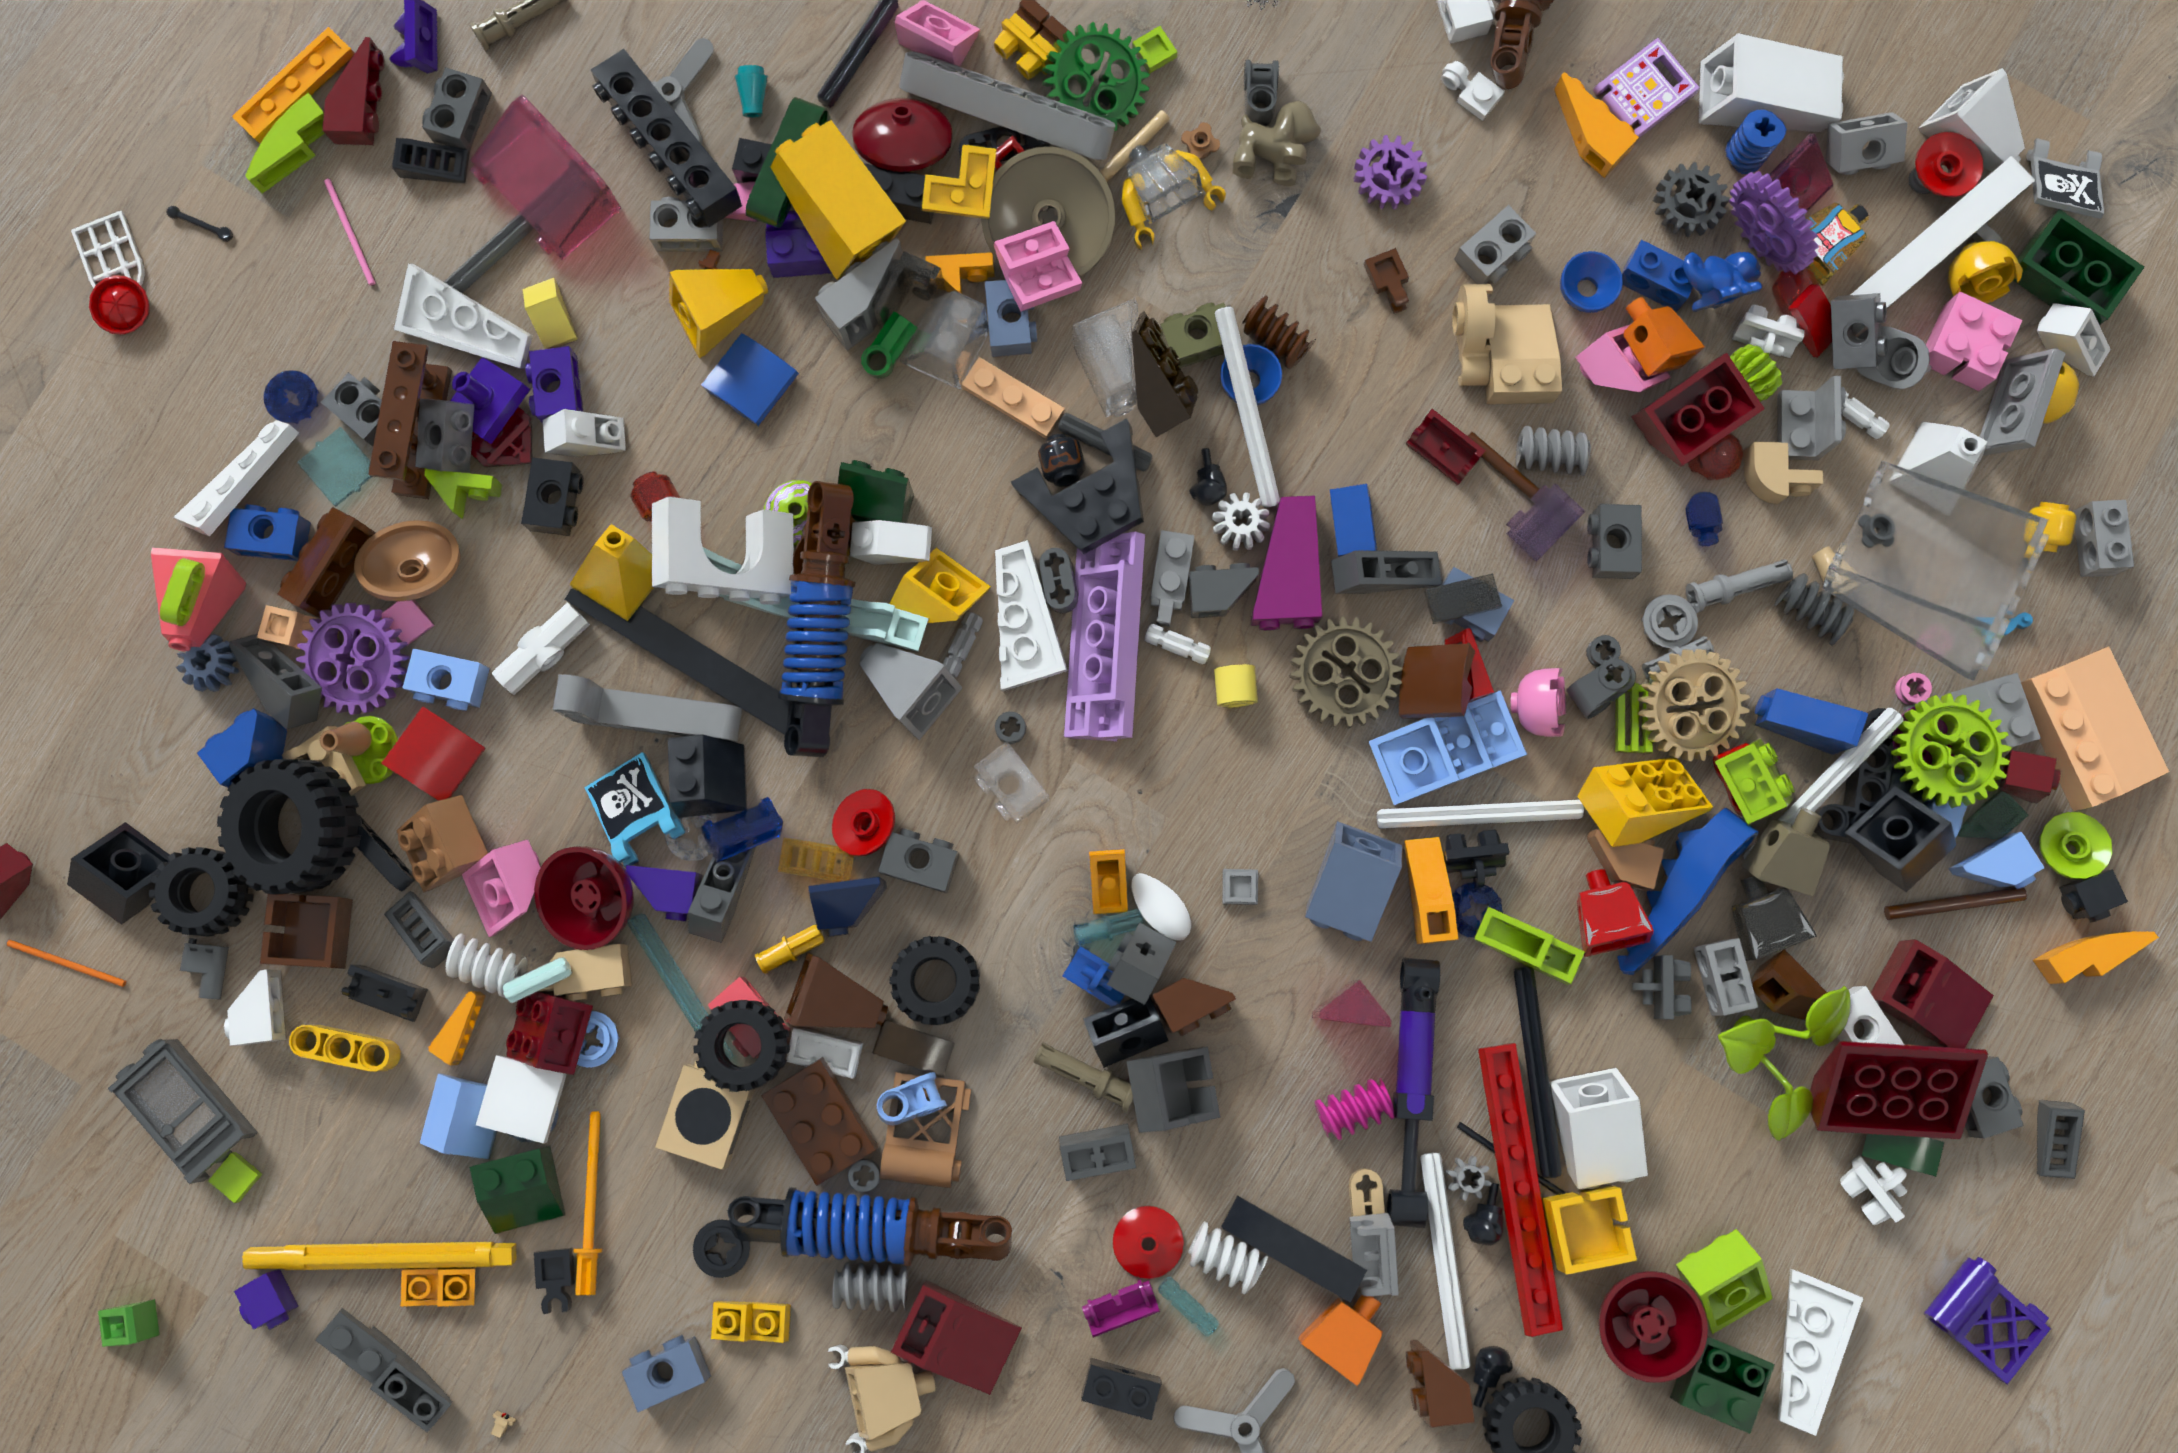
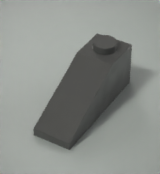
(1385, 571)
(278, 682)

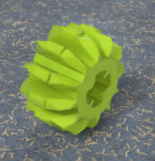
(1758, 370)

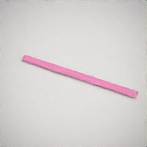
(349, 231)

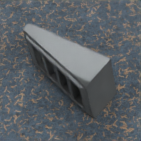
(433, 948)
(2071, 1139)

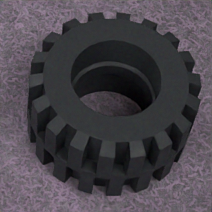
(174, 887)
(904, 980)
(711, 1045)
(1523, 1396)

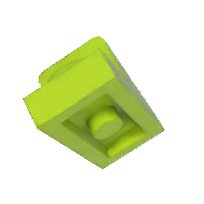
(456, 485)

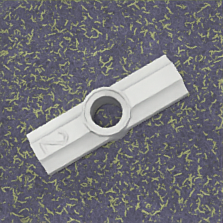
(540, 648)

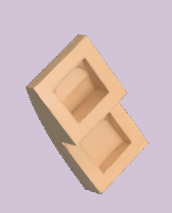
(284, 626)

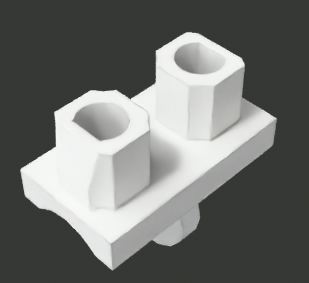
(1772, 336)
(1883, 1204)

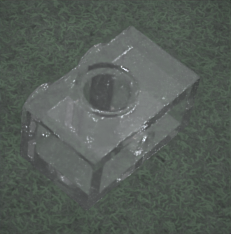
(1005, 763)

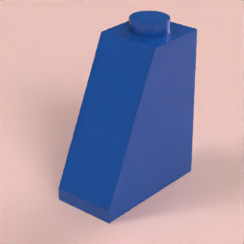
(1810, 720)

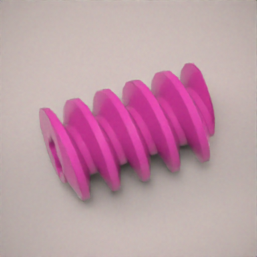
(1354, 1109)

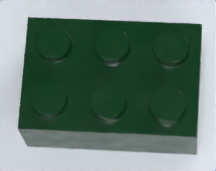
(2076, 267)

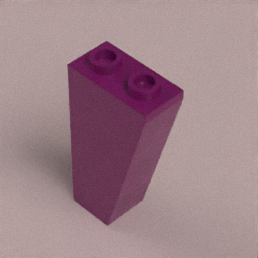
(1291, 572)

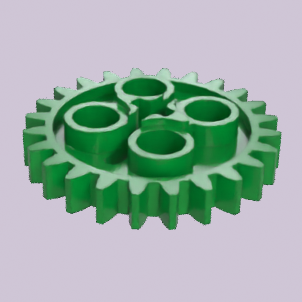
(1070, 65)

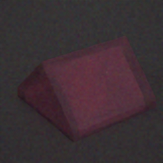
(1804, 173)
(1353, 1005)

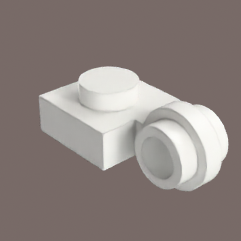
(1478, 95)

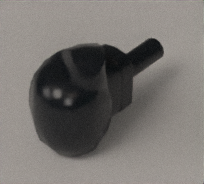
(1211, 482)
(1486, 1224)
(1489, 1366)

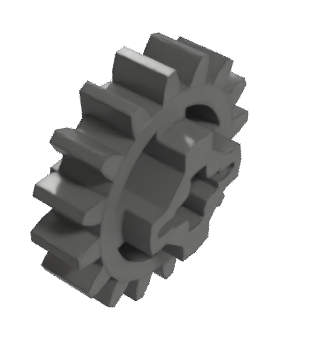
(1690, 202)

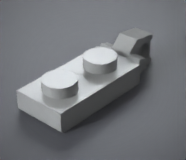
(1171, 574)

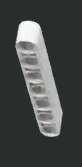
(1946, 233)

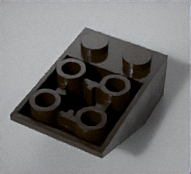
(1162, 389)

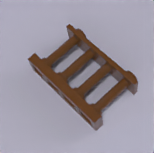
(397, 425)

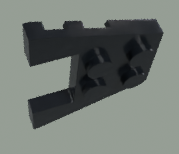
(1097, 505)

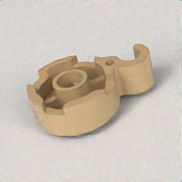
(1472, 324)

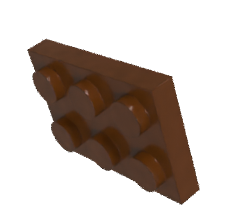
(819, 1121)

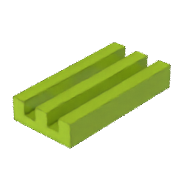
(1647, 746)

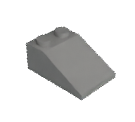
(2007, 703)

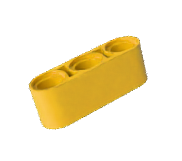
(328, 1048)

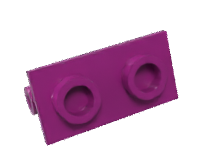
(1121, 1309)

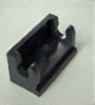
(385, 992)

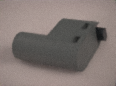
(210, 962)

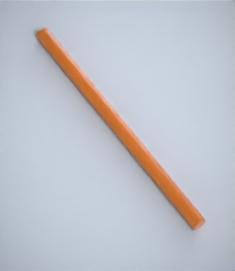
(69, 964)

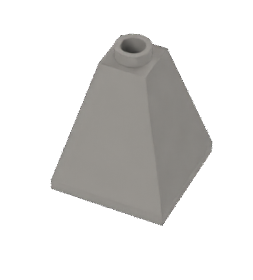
(910, 685)

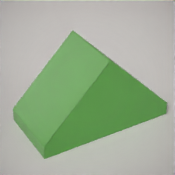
(128, 1323)

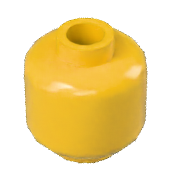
(2059, 526)

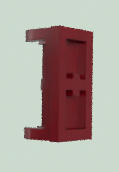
(1445, 447)

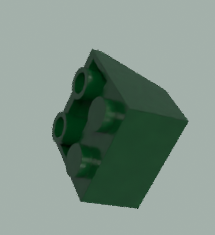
(877, 493)
(1725, 1385)

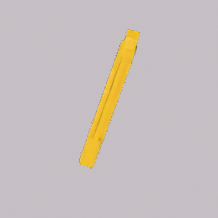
(380, 1256)

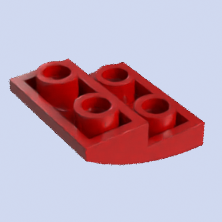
(433, 755)

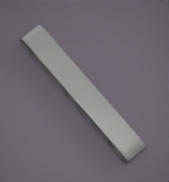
(1007, 105)

